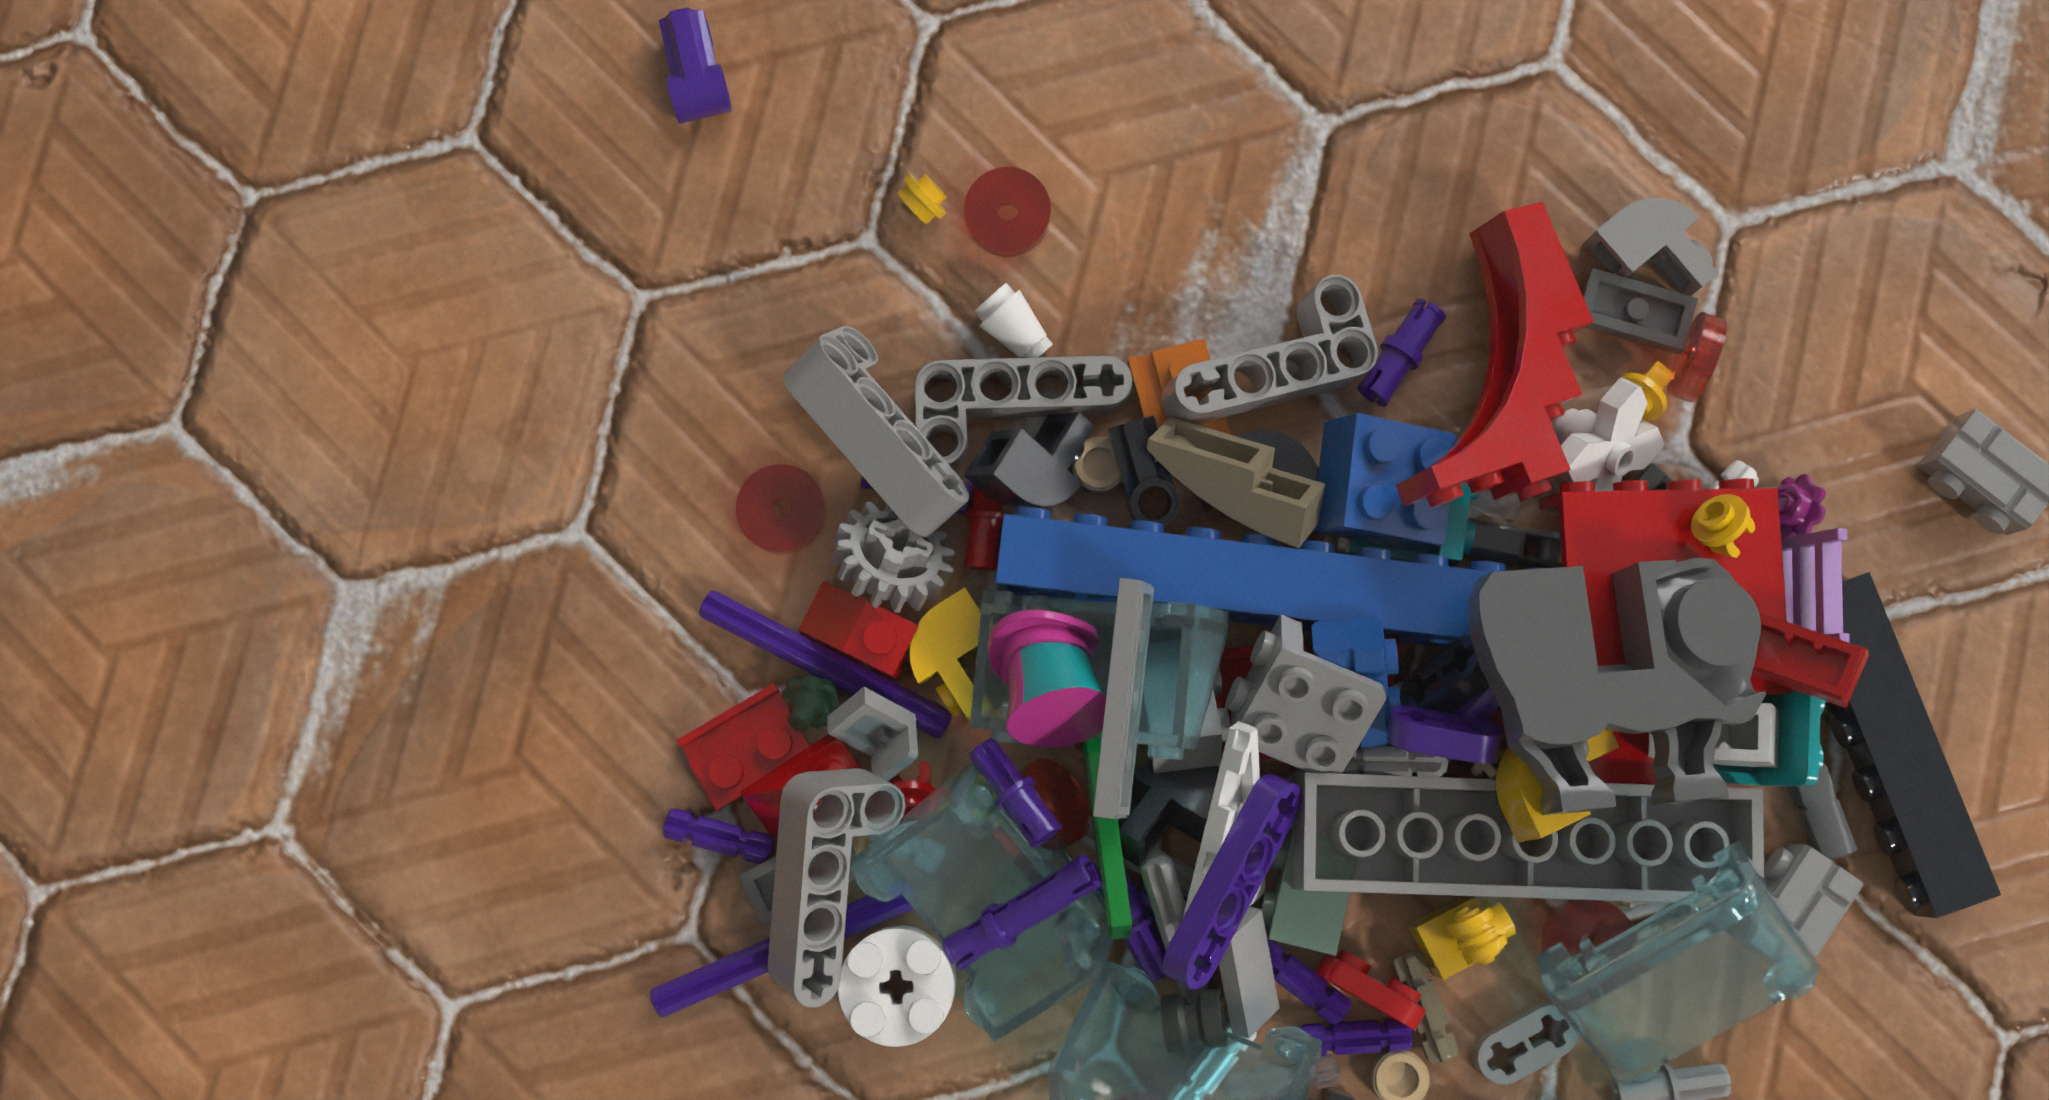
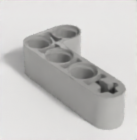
(1267, 365)
(1023, 399)
(873, 431)
(809, 954)

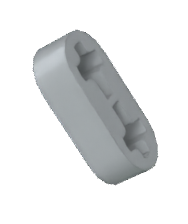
(1532, 1055)

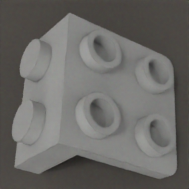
(1302, 704)

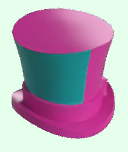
(1048, 677)

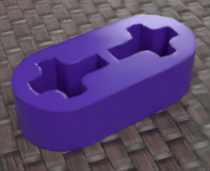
(1444, 734)

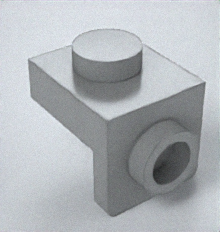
(877, 729)

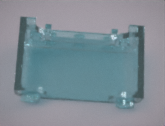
(1179, 670)
(960, 857)
(1682, 971)
(1122, 1055)

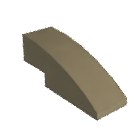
(1239, 479)

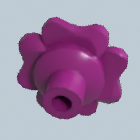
(1800, 505)

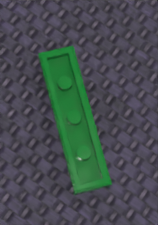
(1108, 853)

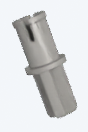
(1686, 1083)

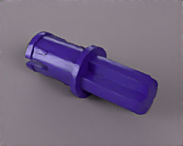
(1015, 793)
(1145, 940)

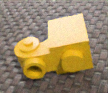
(1462, 934)

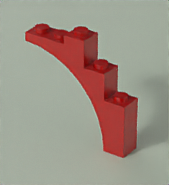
(1528, 376)

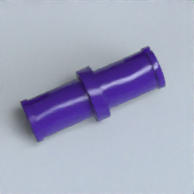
(1401, 352)

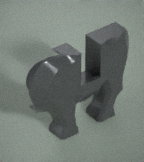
(1685, 673)

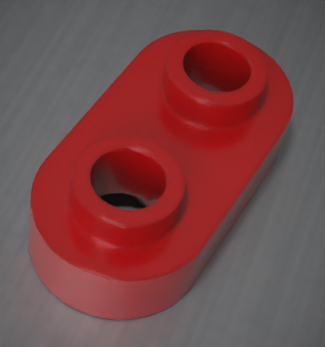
(1393, 1000)

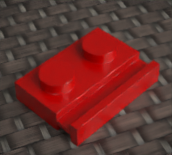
(742, 745)

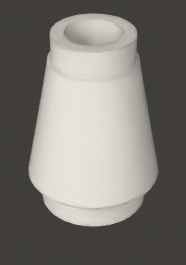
(1013, 323)

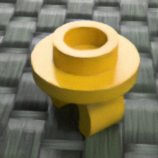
(1652, 385)
(1721, 522)

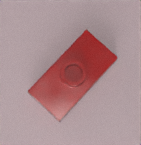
(1808, 660)

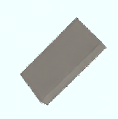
(1249, 976)

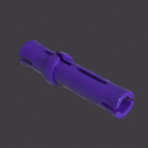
(1006, 921)

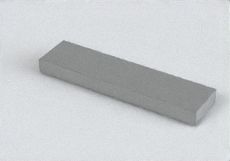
(1123, 699)

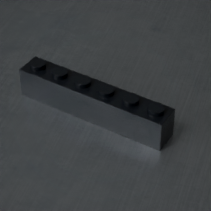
(1905, 771)

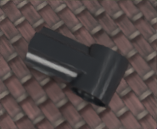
(1141, 469)

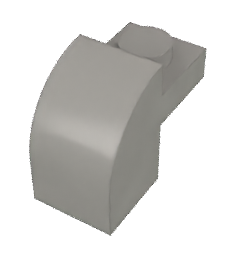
(1653, 232)

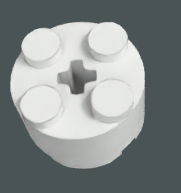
(874, 1010)

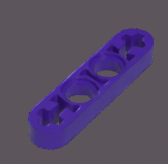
(1232, 881)

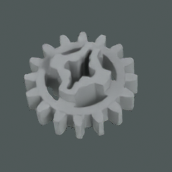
(891, 558)

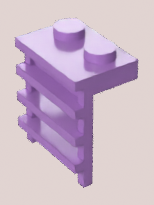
(1815, 581)

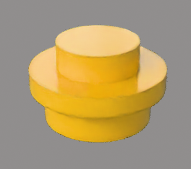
(923, 197)

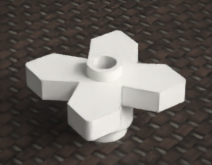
(1608, 442)

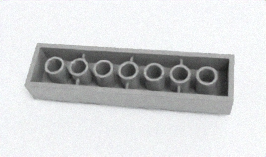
(1457, 842)

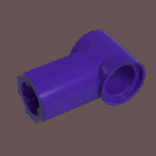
(696, 79)

